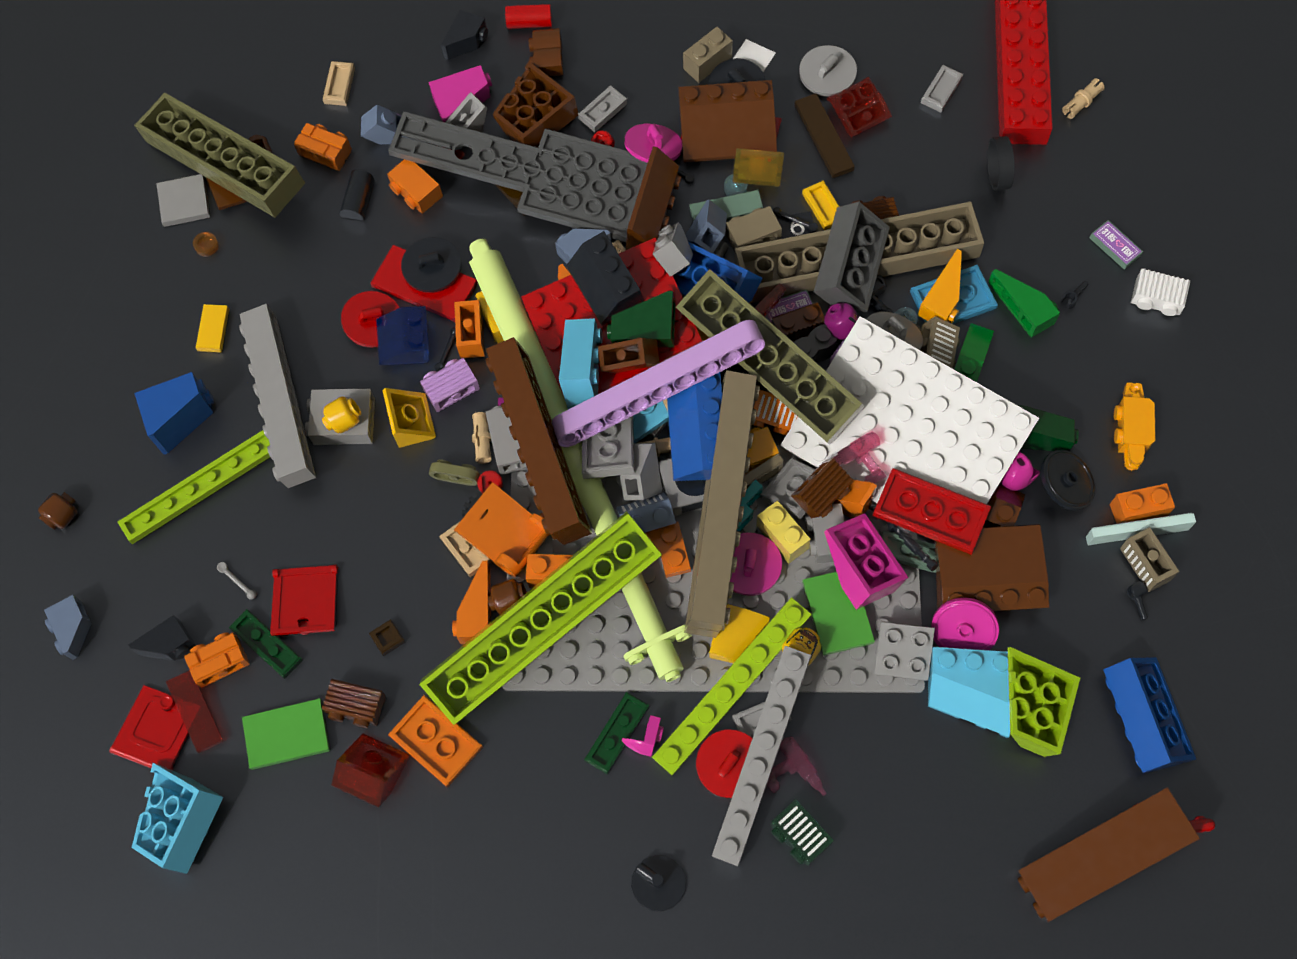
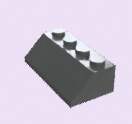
(852, 257)

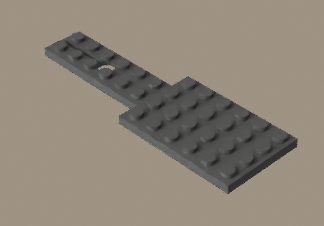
(560, 180)

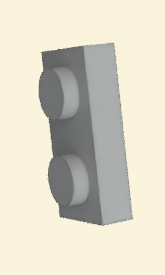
(602, 108)

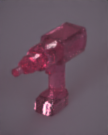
(859, 451)
(795, 761)

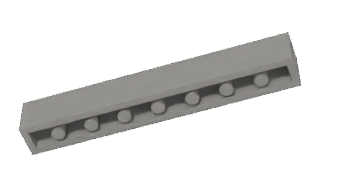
(276, 397)
(761, 756)

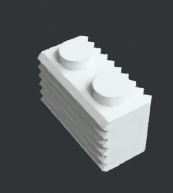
(1160, 292)

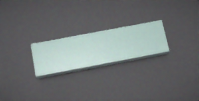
(1126, 530)

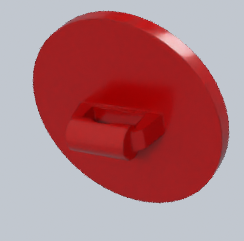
(360, 316)
(722, 760)

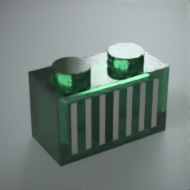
(801, 833)

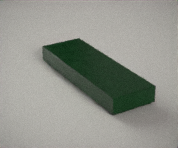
(268, 647)
(620, 725)

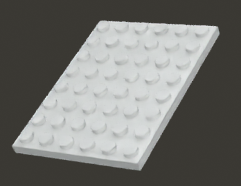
(924, 415)

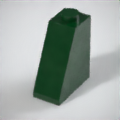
(646, 320)
(1051, 432)

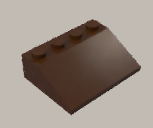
(726, 118)
(1002, 572)

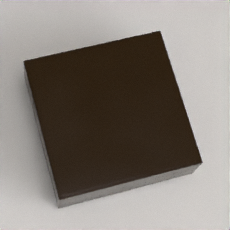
(387, 637)

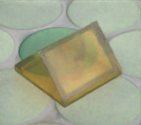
(757, 167)

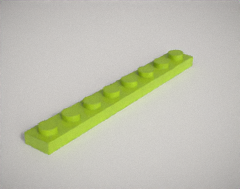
(195, 488)
(730, 687)

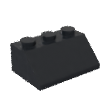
(603, 278)

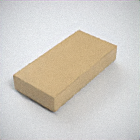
(338, 83)

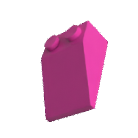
(863, 561)

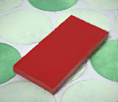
(391, 281)
(932, 511)

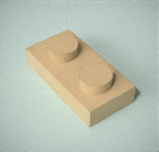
(463, 551)

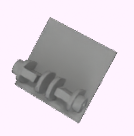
(904, 650)

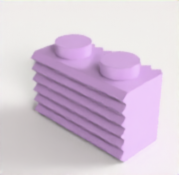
(449, 384)

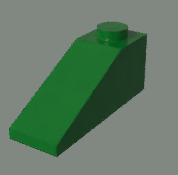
(1027, 304)
(974, 351)

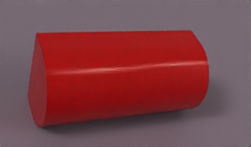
(528, 16)

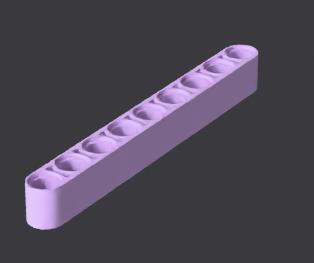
(658, 383)

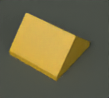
(409, 416)

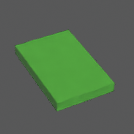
(834, 615)
(285, 734)

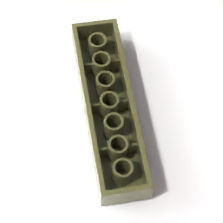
(220, 154)
(780, 365)

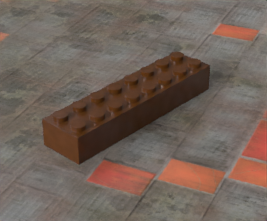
(537, 441)

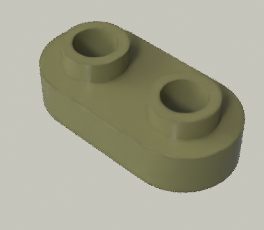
(445, 471)

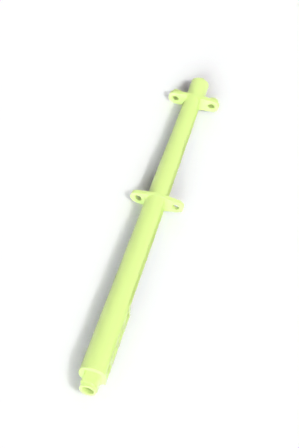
(514, 322)

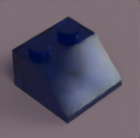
(403, 336)

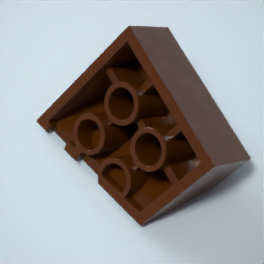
(534, 106)

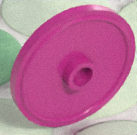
(643, 137)
(757, 565)
(965, 625)

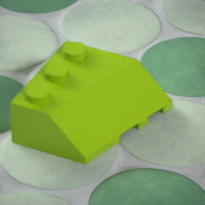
(1039, 703)

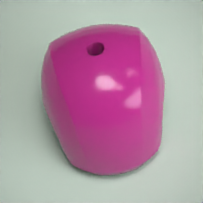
(1019, 473)

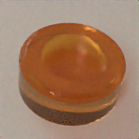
(205, 244)

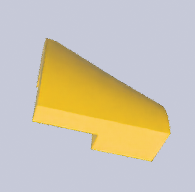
(737, 634)

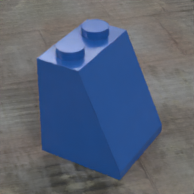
(174, 410)

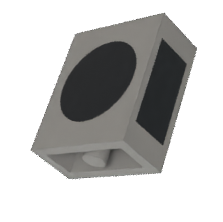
(683, 495)

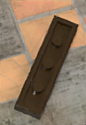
(824, 135)

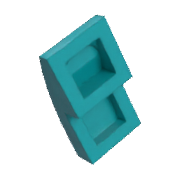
(752, 494)

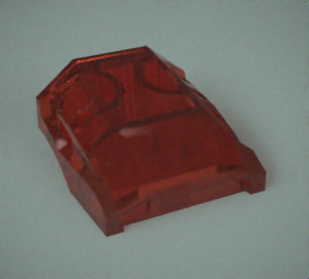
(860, 107)

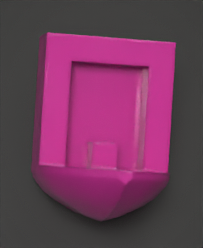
(652, 734)

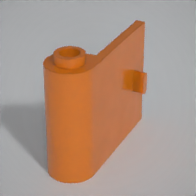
(505, 532)

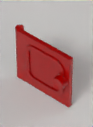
(304, 595)
(150, 732)

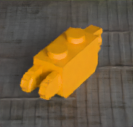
(1135, 425)

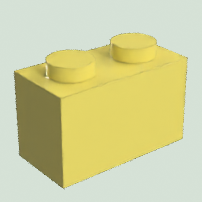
(783, 531)

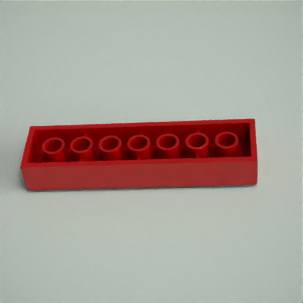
(1023, 71)

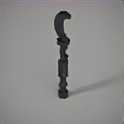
(911, 544)

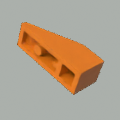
(474, 609)

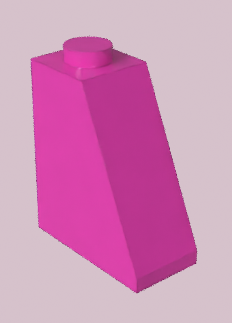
(453, 89)

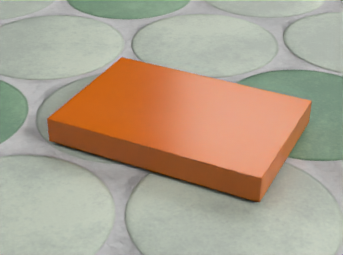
(435, 741)

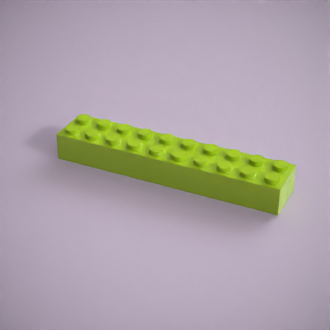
(540, 618)

